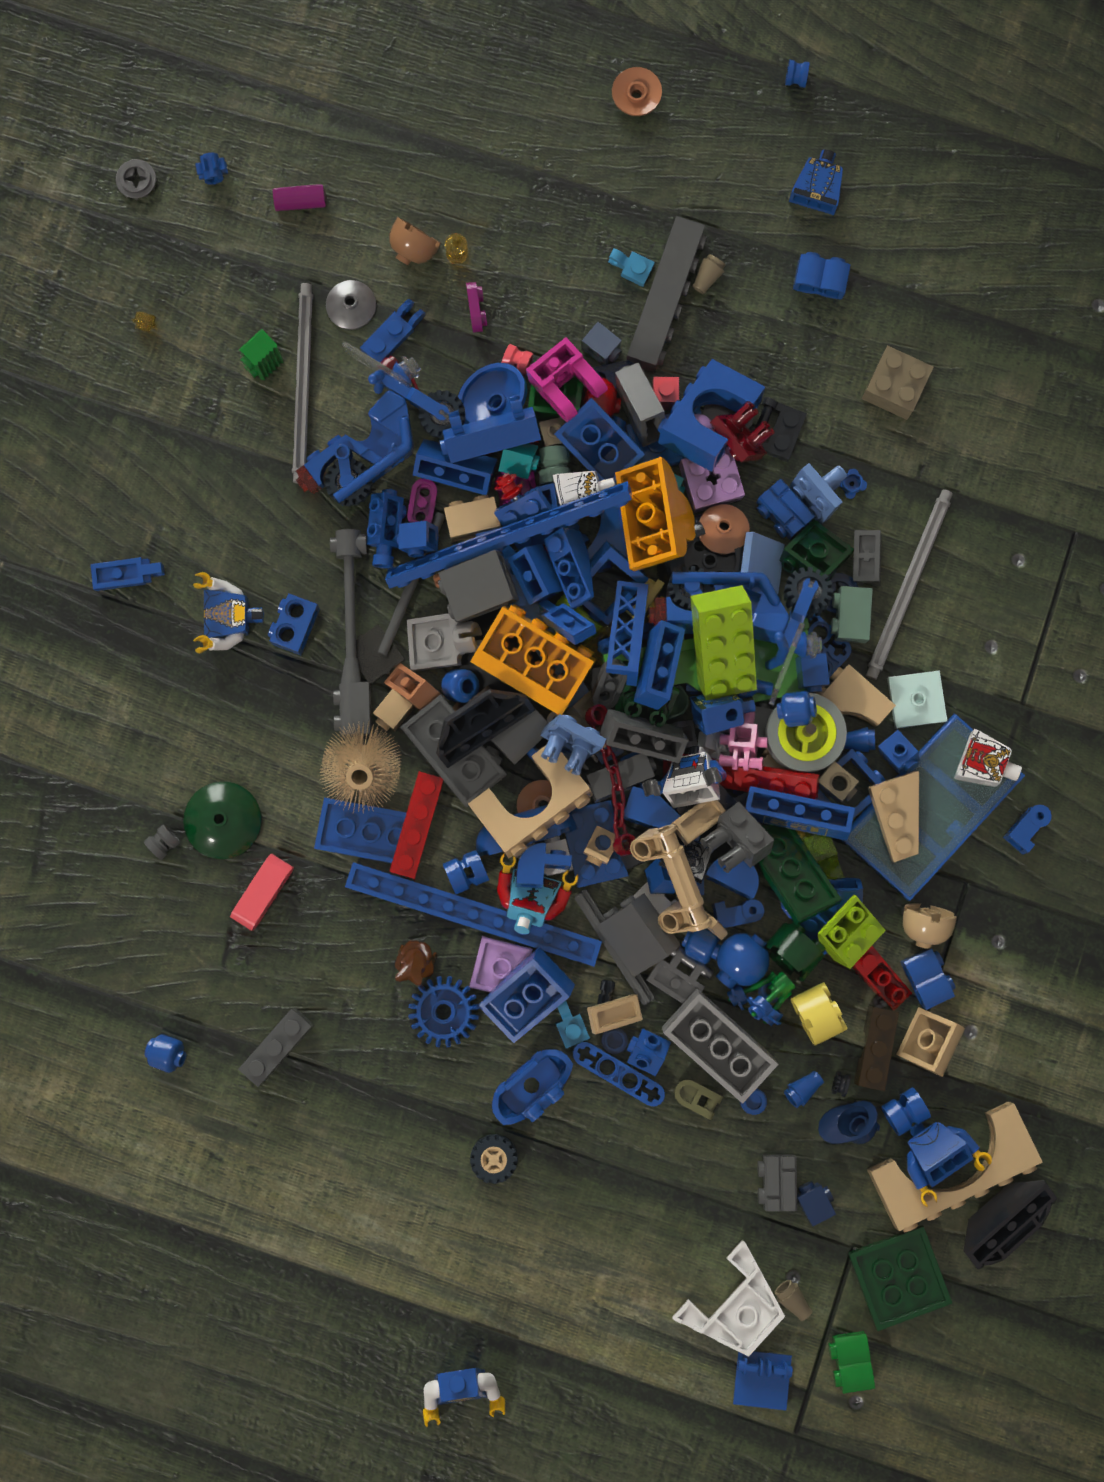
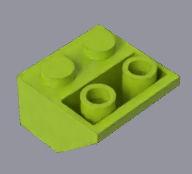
(850, 932)

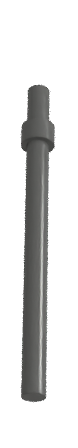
(404, 602)

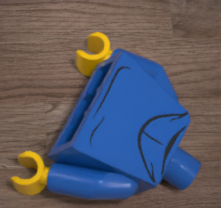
(938, 1154)

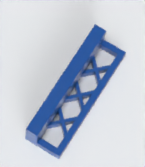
(635, 634)

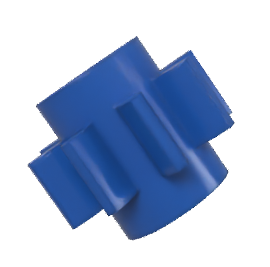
(211, 168)

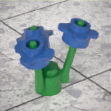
(760, 1007)

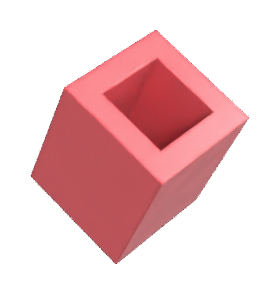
(666, 390)

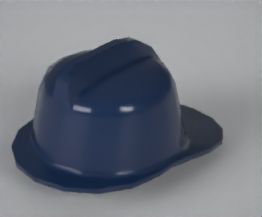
(849, 1123)

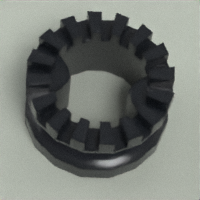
(842, 1083)

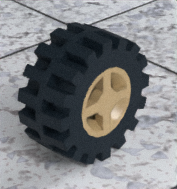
(494, 1171)

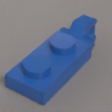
(124, 573)
(566, 621)

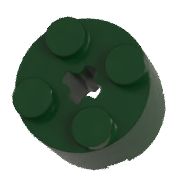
(794, 950)

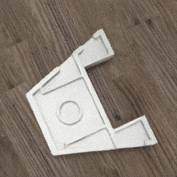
(745, 1315)

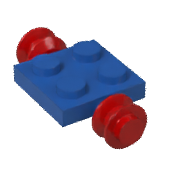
(521, 507)

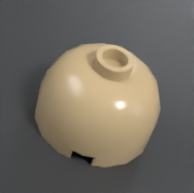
(928, 925)

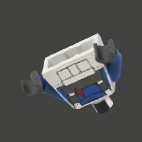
(690, 781)

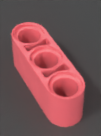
(261, 892)

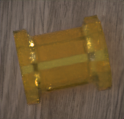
(457, 241)

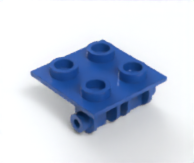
(762, 1380)

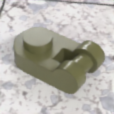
(688, 1094)

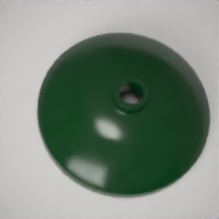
(240, 823)

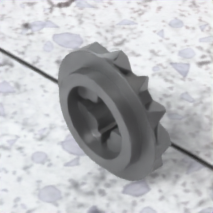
(128, 171)

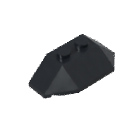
(479, 723)
(1007, 1221)

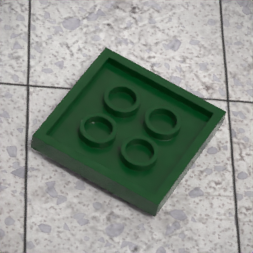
(900, 1278)

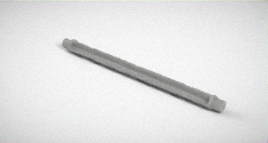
(302, 377)
(909, 584)

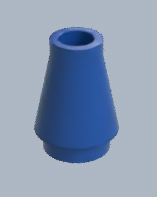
(860, 740)
(803, 1089)

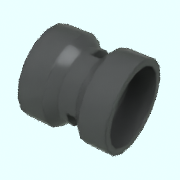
(157, 846)

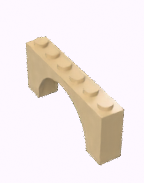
(852, 697)
(1010, 1152)

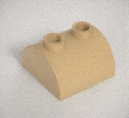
(930, 1041)

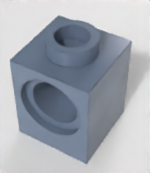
(602, 344)

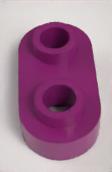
(478, 317)
(420, 504)

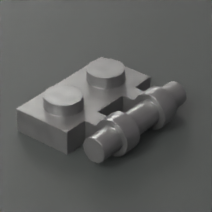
(673, 981)

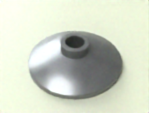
(351, 316)

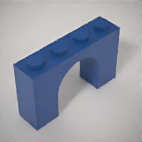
(713, 385)

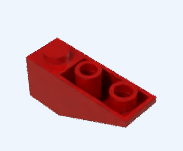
(881, 978)

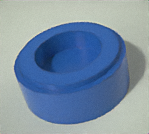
(755, 1103)

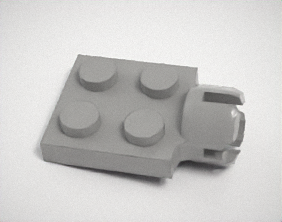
(440, 641)

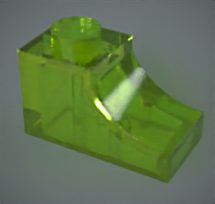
(825, 854)

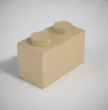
(471, 518)

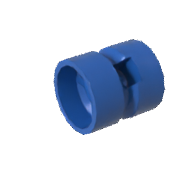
(457, 876)
(906, 1111)

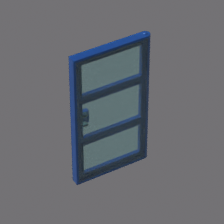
(947, 813)

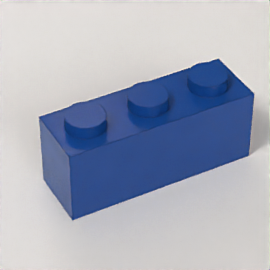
(469, 474)
(659, 665)

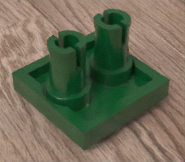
(627, 705)

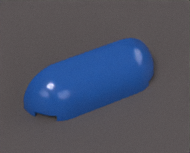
(487, 845)

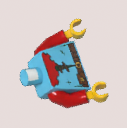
(532, 905)

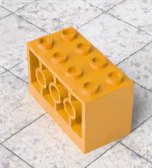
(520, 671)

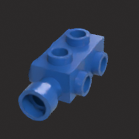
(383, 526)

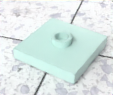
(917, 699)

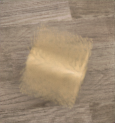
(360, 766)

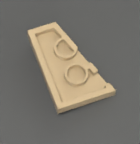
(898, 814)

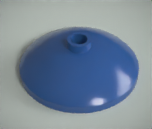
(489, 389)

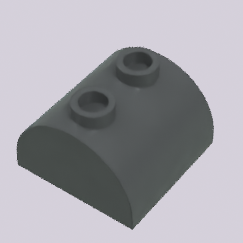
(520, 737)

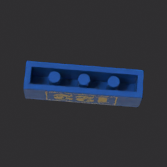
(800, 813)

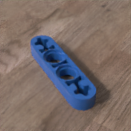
(620, 1070)

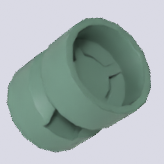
(552, 461)

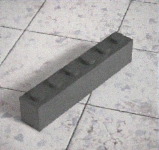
(665, 294)

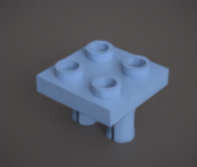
(818, 491)
(568, 734)

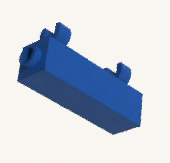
(490, 434)

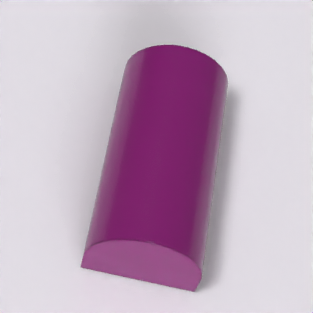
(299, 197)

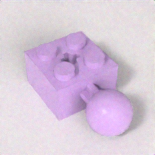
(704, 494)

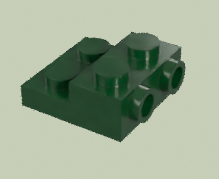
(817, 549)

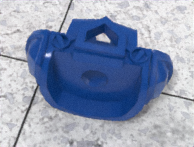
(513, 1103)

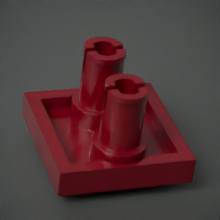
(742, 443)

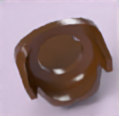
(415, 962)

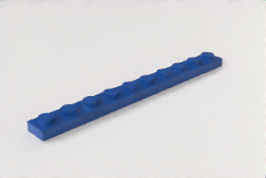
(516, 532)
(470, 913)

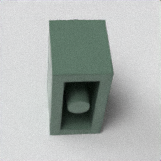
(852, 614)

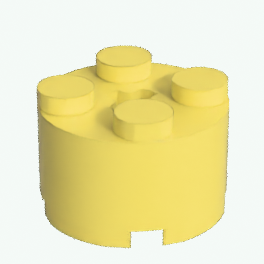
(818, 1014)

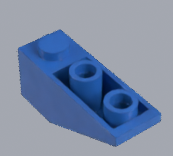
(571, 565)

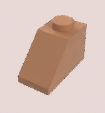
(411, 687)

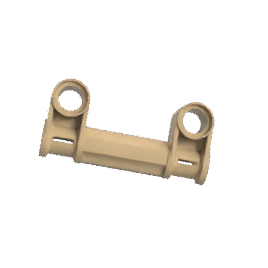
(688, 912)

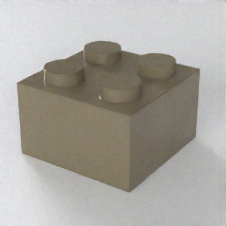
(897, 382)

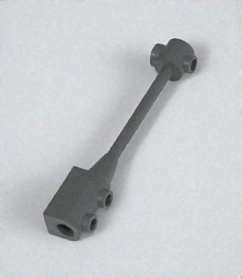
(353, 695)

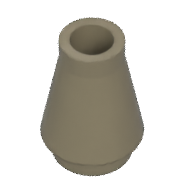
(708, 273)
(791, 1298)

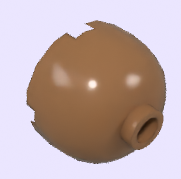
(411, 243)

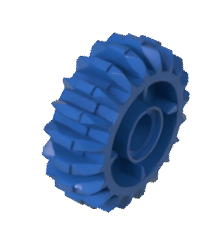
(427, 1011)

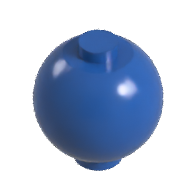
(742, 960)

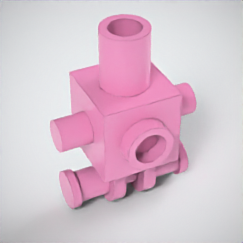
(743, 745)

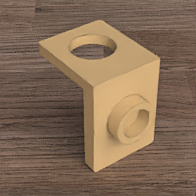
(595, 855)

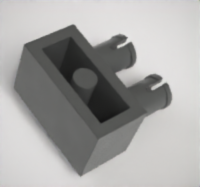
(743, 834)

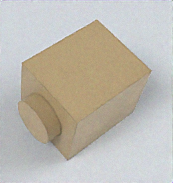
(392, 711)

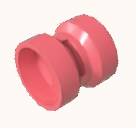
(517, 358)

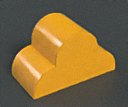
(658, 516)

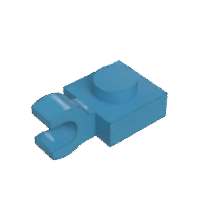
(635, 268)
(571, 1027)

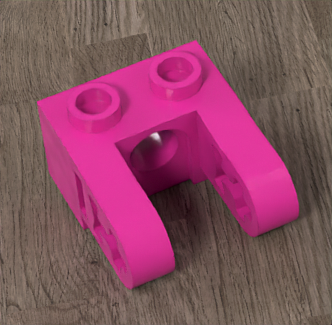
(556, 369)

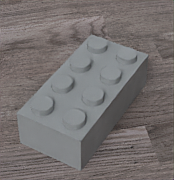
(719, 1046)

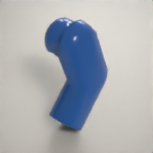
(762, 687)

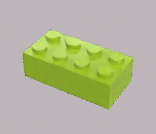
(724, 642)

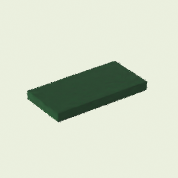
(796, 876)

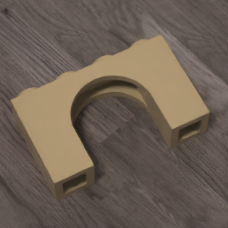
(515, 833)

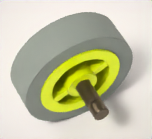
(808, 746)

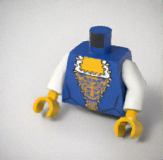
(225, 614)
(459, 1387)

